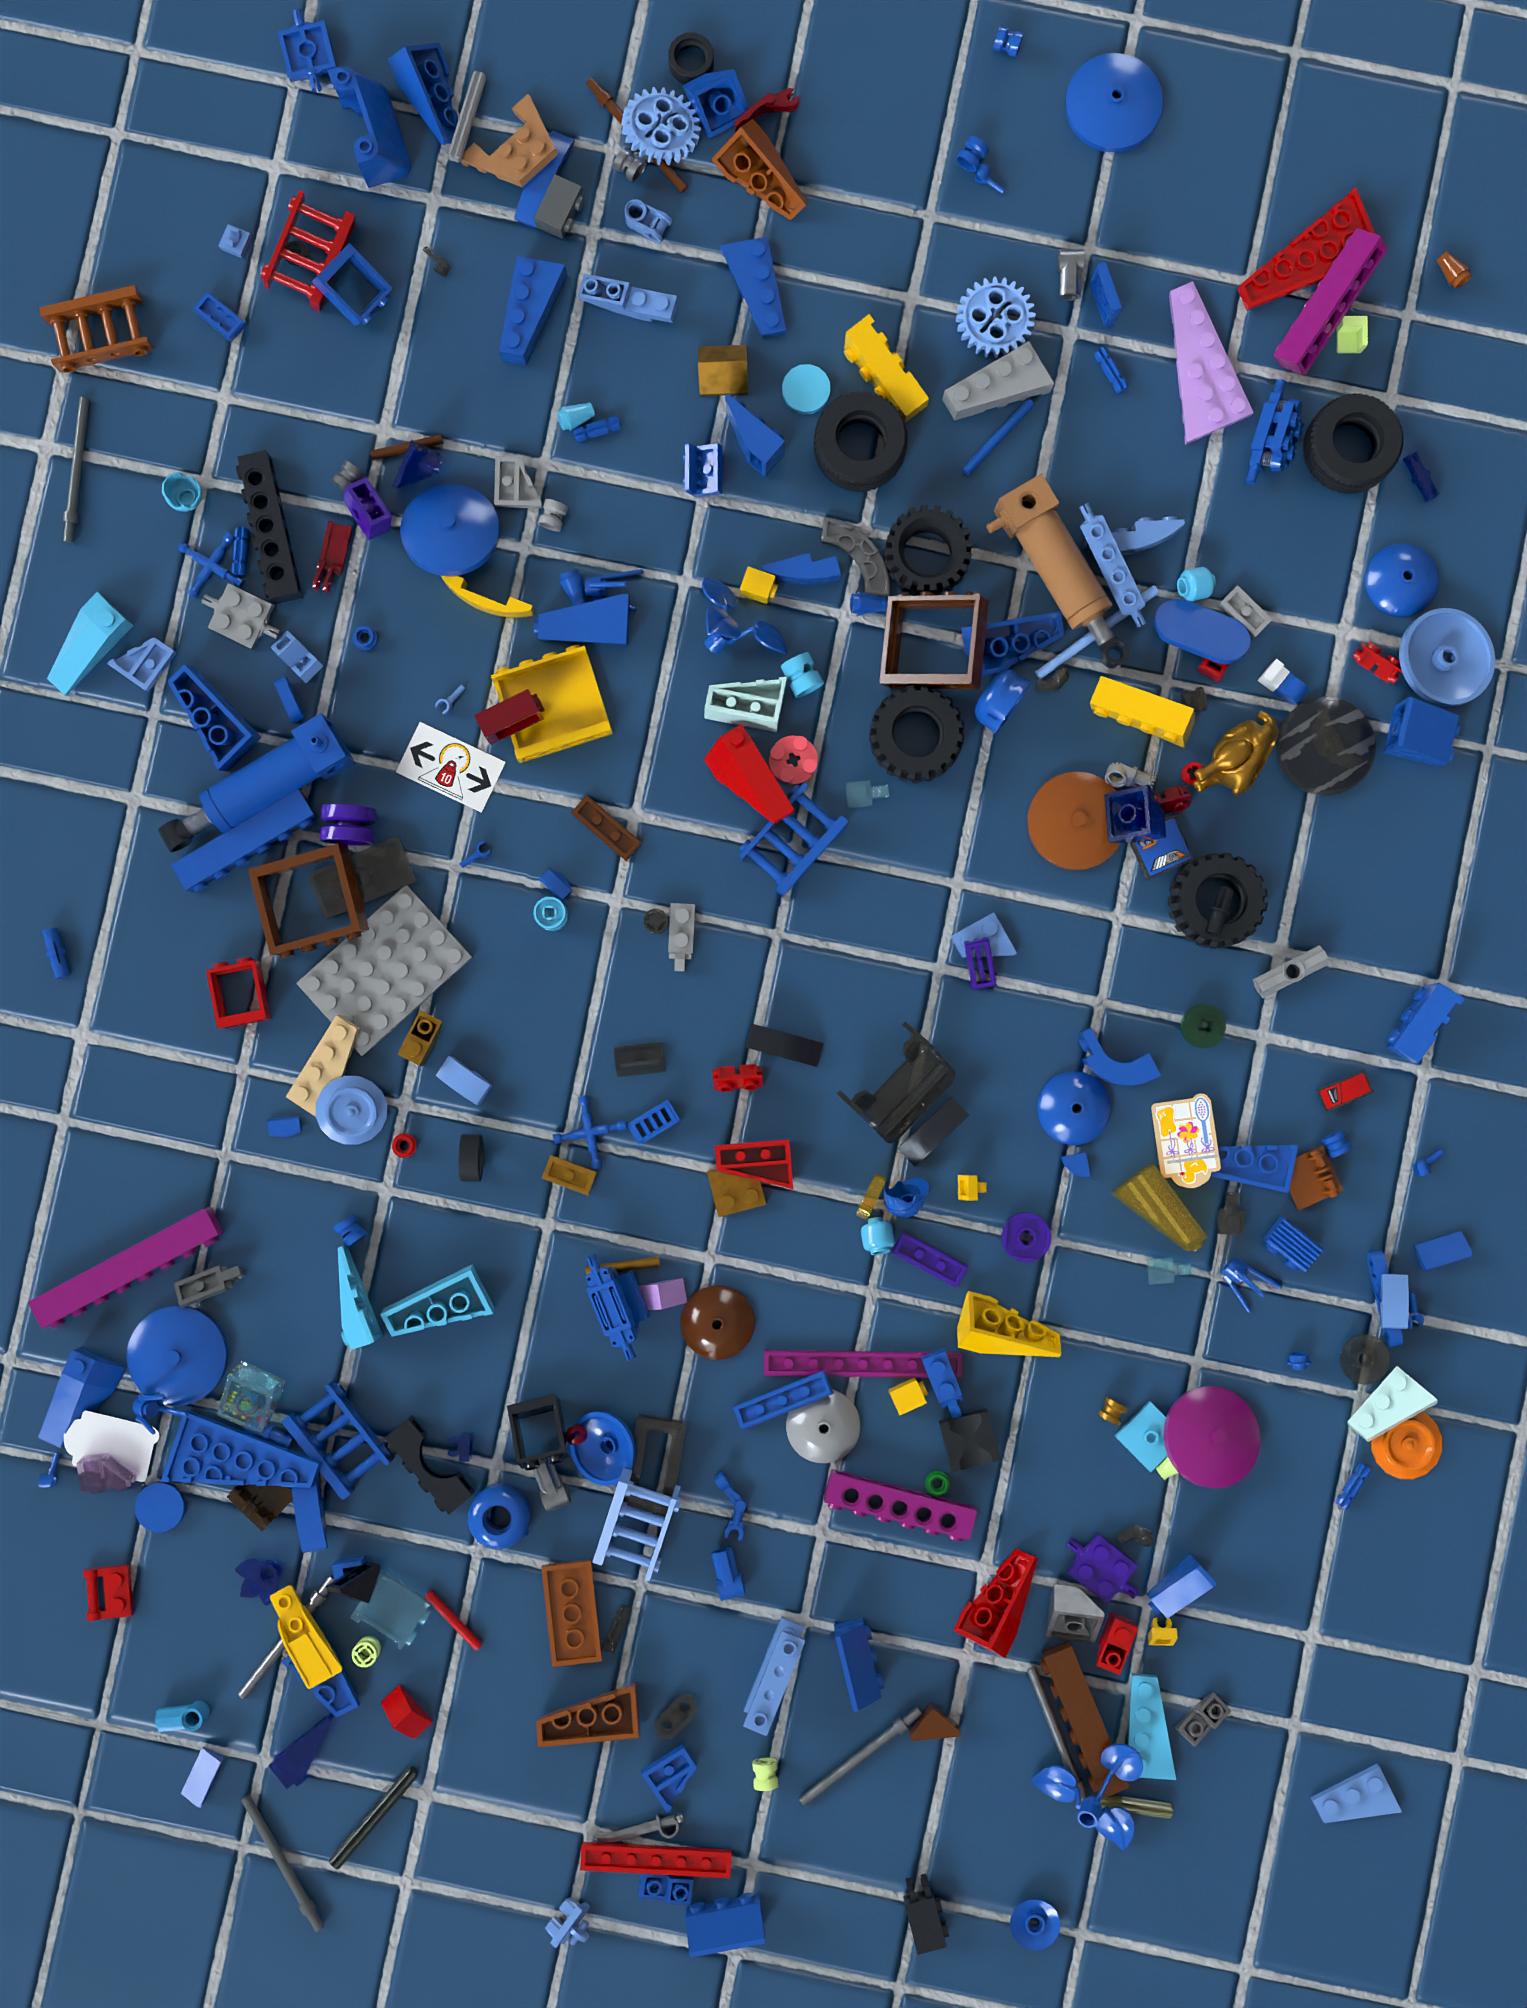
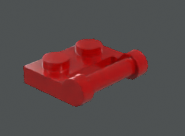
(116, 1591)

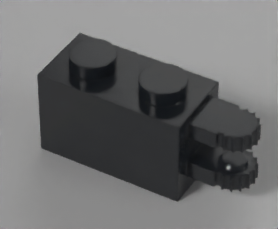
(924, 1917)

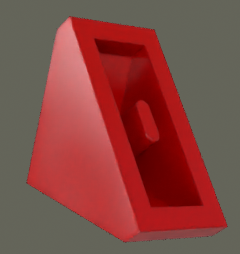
(405, 1713)

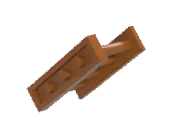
(80, 310)

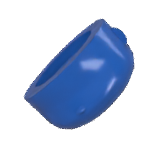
(1000, 699)
(514, 1501)

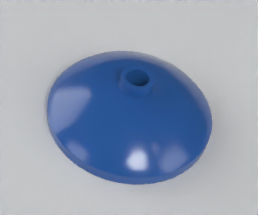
(1390, 589)
(1056, 1105)
(596, 1456)

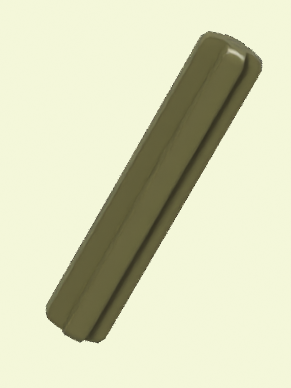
(1139, 1806)

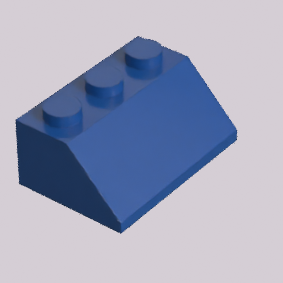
(858, 1662)
(725, 1924)

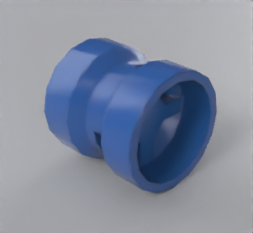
(1013, 43)
(974, 151)
(350, 1230)

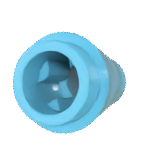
(574, 415)

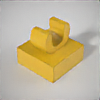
(969, 1187)
(1162, 1636)

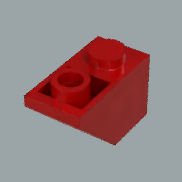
(1115, 1642)

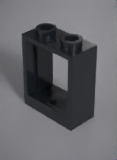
(532, 1408)

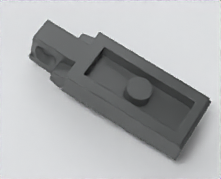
(207, 1284)

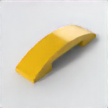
(514, 607)

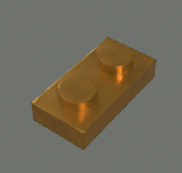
(569, 1175)

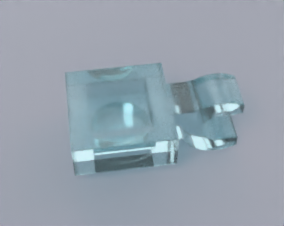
(861, 794)
(1163, 1270)

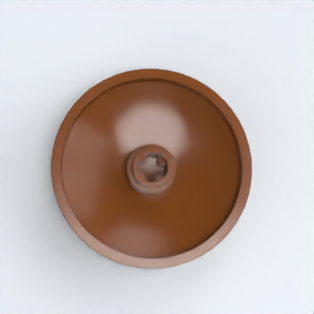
(1070, 821)

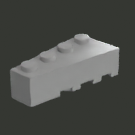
(1004, 381)

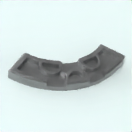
(862, 551)

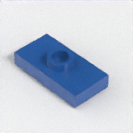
(219, 316)

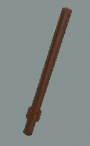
(605, 99)

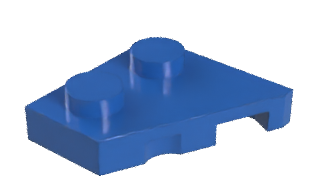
(669, 1774)

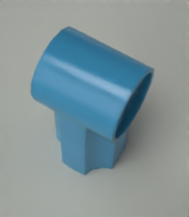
(181, 1718)

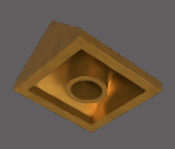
(723, 370)

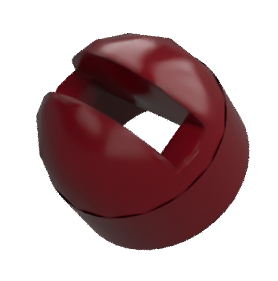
(582, 1434)

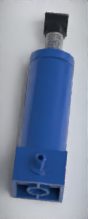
(310, 754)

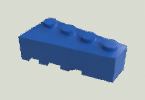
(220, 726)

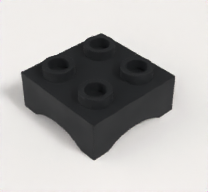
(969, 1440)

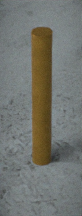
(630, 1264)

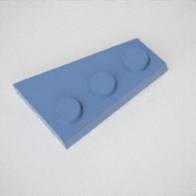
(1357, 1797)

